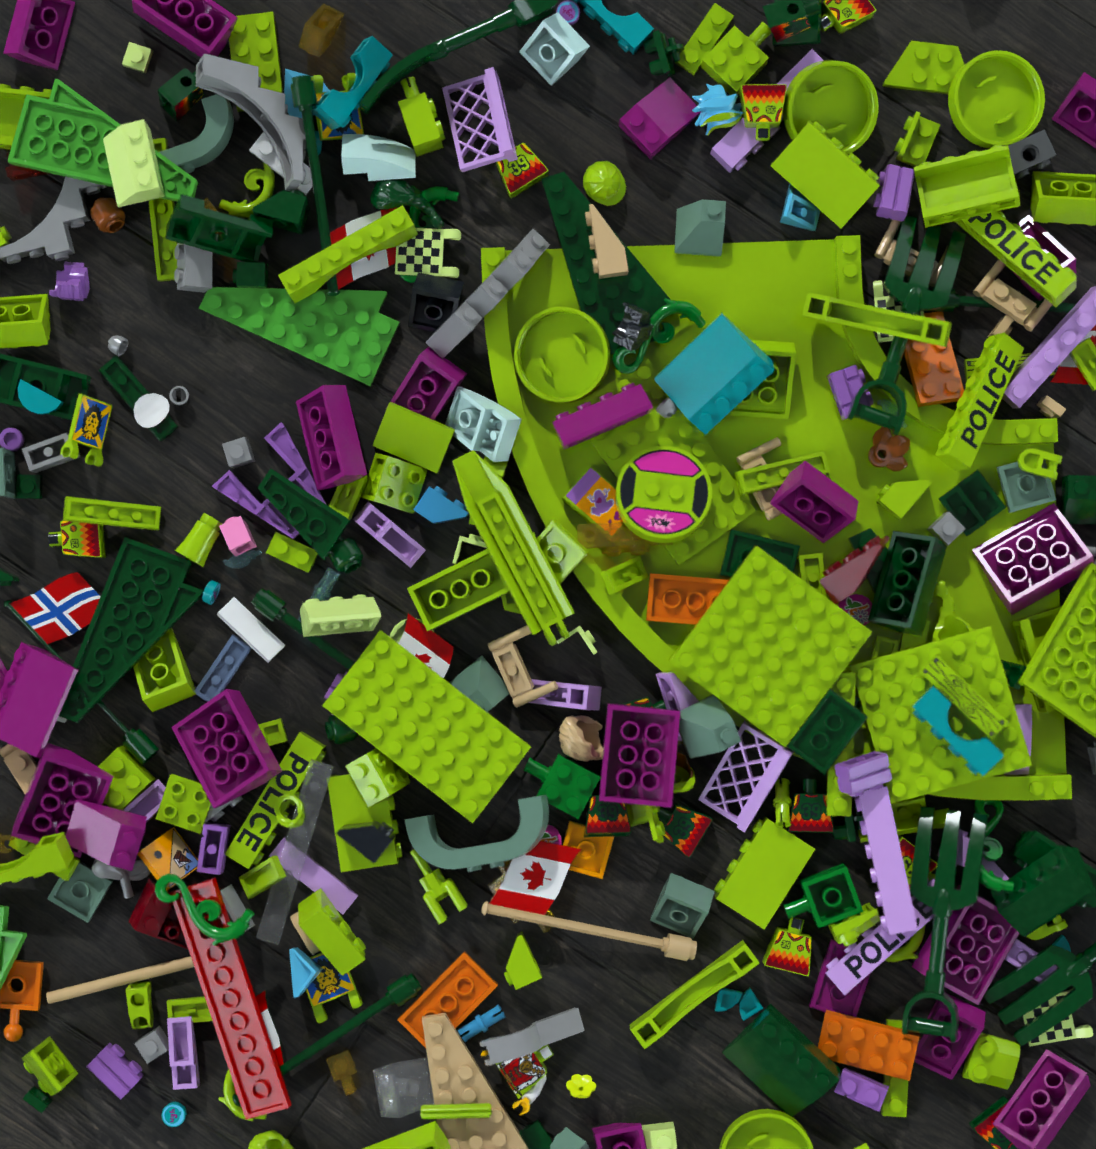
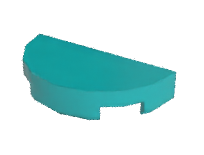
(36, 399)

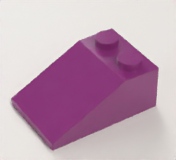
(658, 117)
(1048, 244)
(429, 385)
(106, 833)
(937, 1051)

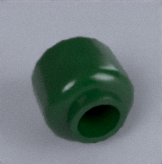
(346, 555)
(339, 731)

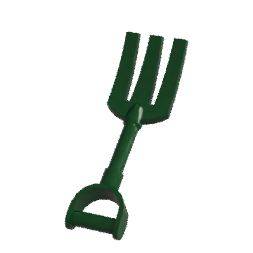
(519, 14)
(913, 298)
(943, 899)
(1071, 971)

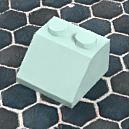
(554, 48)

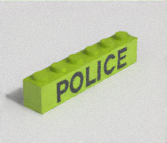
(1021, 255)
(979, 401)
(262, 820)

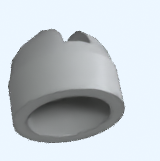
(117, 345)
(184, 395)
(667, 408)

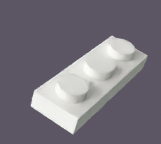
(266, 153)

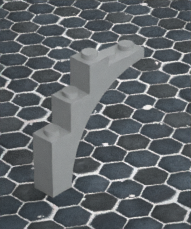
(266, 107)
(53, 232)
(488, 294)

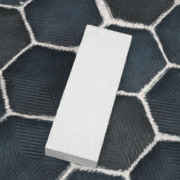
(251, 630)

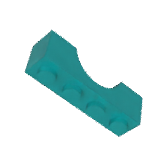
(629, 29)
(369, 61)
(979, 753)

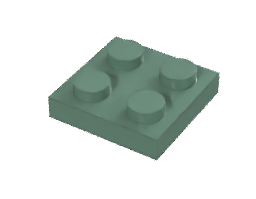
(1023, 488)
(81, 893)

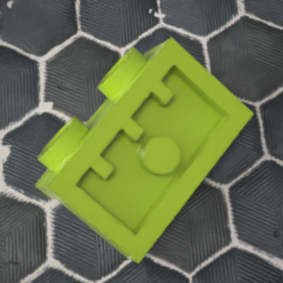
(917, 140)

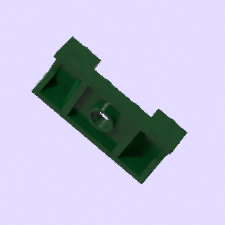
(197, 226)
(57, 382)

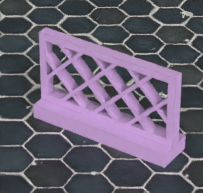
(500, 120)
(760, 790)

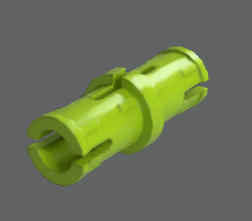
(782, 803)

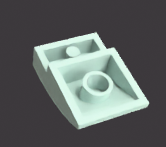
(377, 157)
(483, 424)

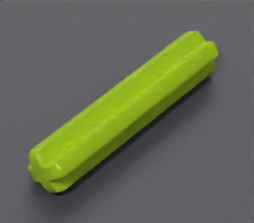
(455, 1111)

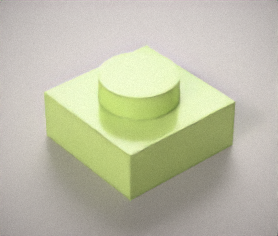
(137, 57)

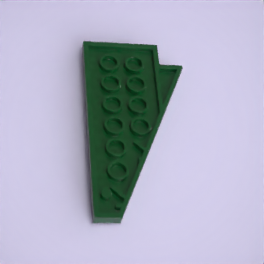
(595, 296)
(133, 613)

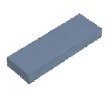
(223, 668)

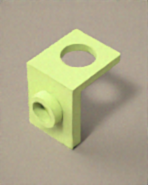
(473, 539)
(587, 637)

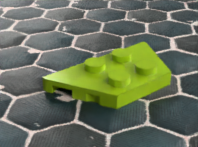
(925, 68)

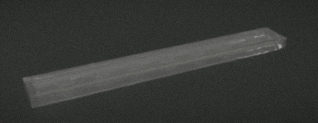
(295, 853)

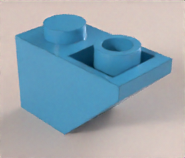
(439, 509)

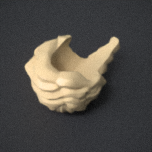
(581, 738)

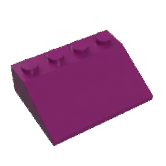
(1033, 558)
(33, 698)
(226, 748)
(639, 755)
(53, 792)
(974, 949)

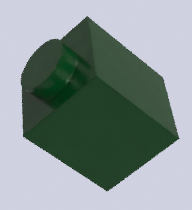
(251, 275)

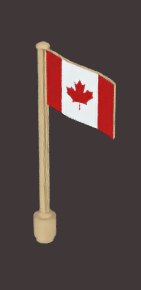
(534, 884)

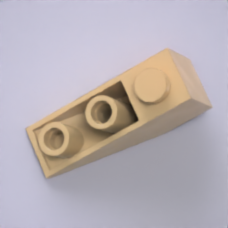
(609, 250)

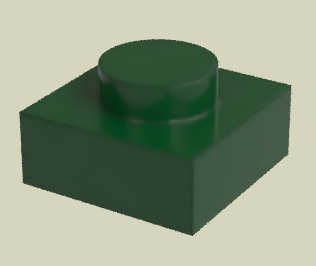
(29, 486)
(38, 1099)

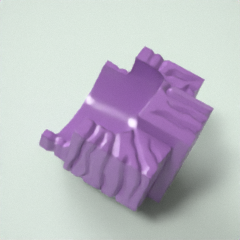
(72, 282)

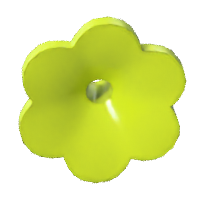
(581, 1086)

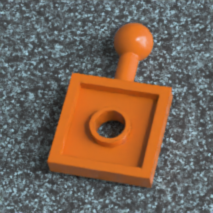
(27, 999)

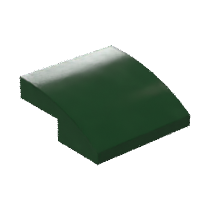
(972, 502)

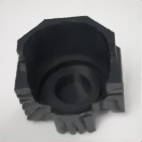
(633, 328)

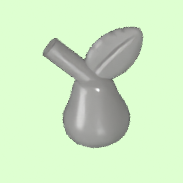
(105, 871)

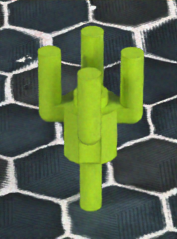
(437, 888)

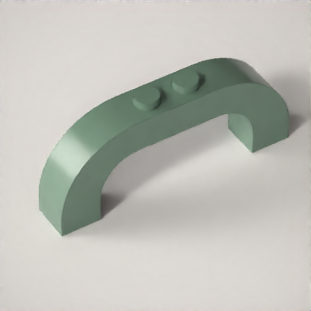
(211, 140)
(428, 844)

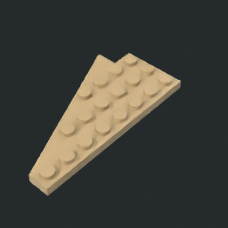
(460, 1081)

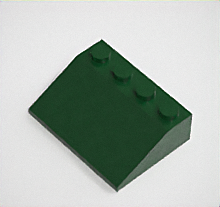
(782, 1061)

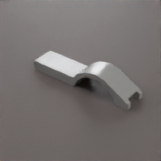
(533, 1037)

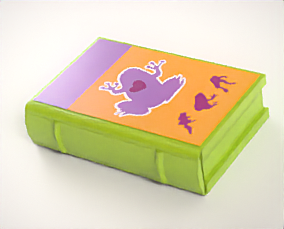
(593, 498)

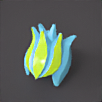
(717, 109)

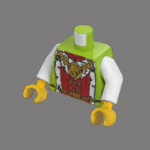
(526, 1075)

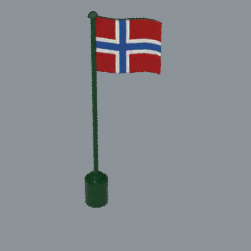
(59, 613)

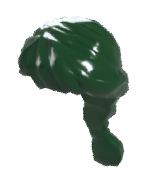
(398, 192)

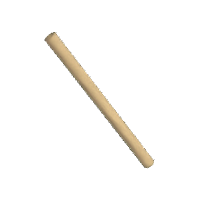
(119, 980)

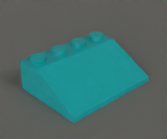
(714, 373)

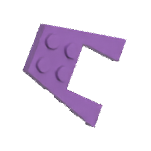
(235, 490)

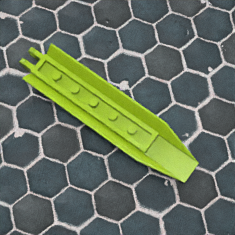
(513, 546)

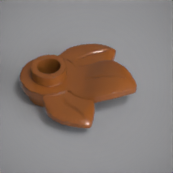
(892, 449)

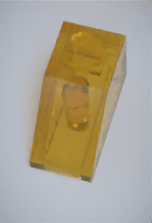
(320, 30)

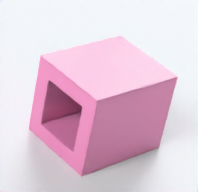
(237, 535)

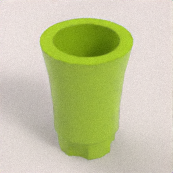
(200, 540)

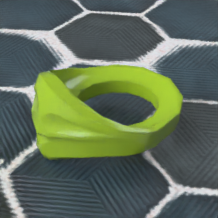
(286, 822)

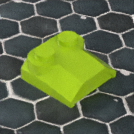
(850, 928)
(992, 1061)

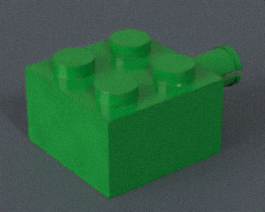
(564, 783)
(827, 897)

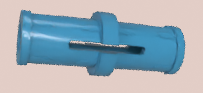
(481, 1023)

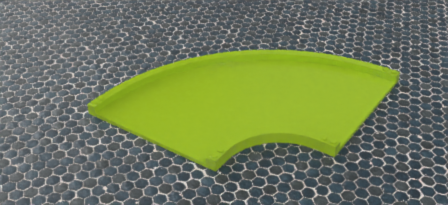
(764, 296)

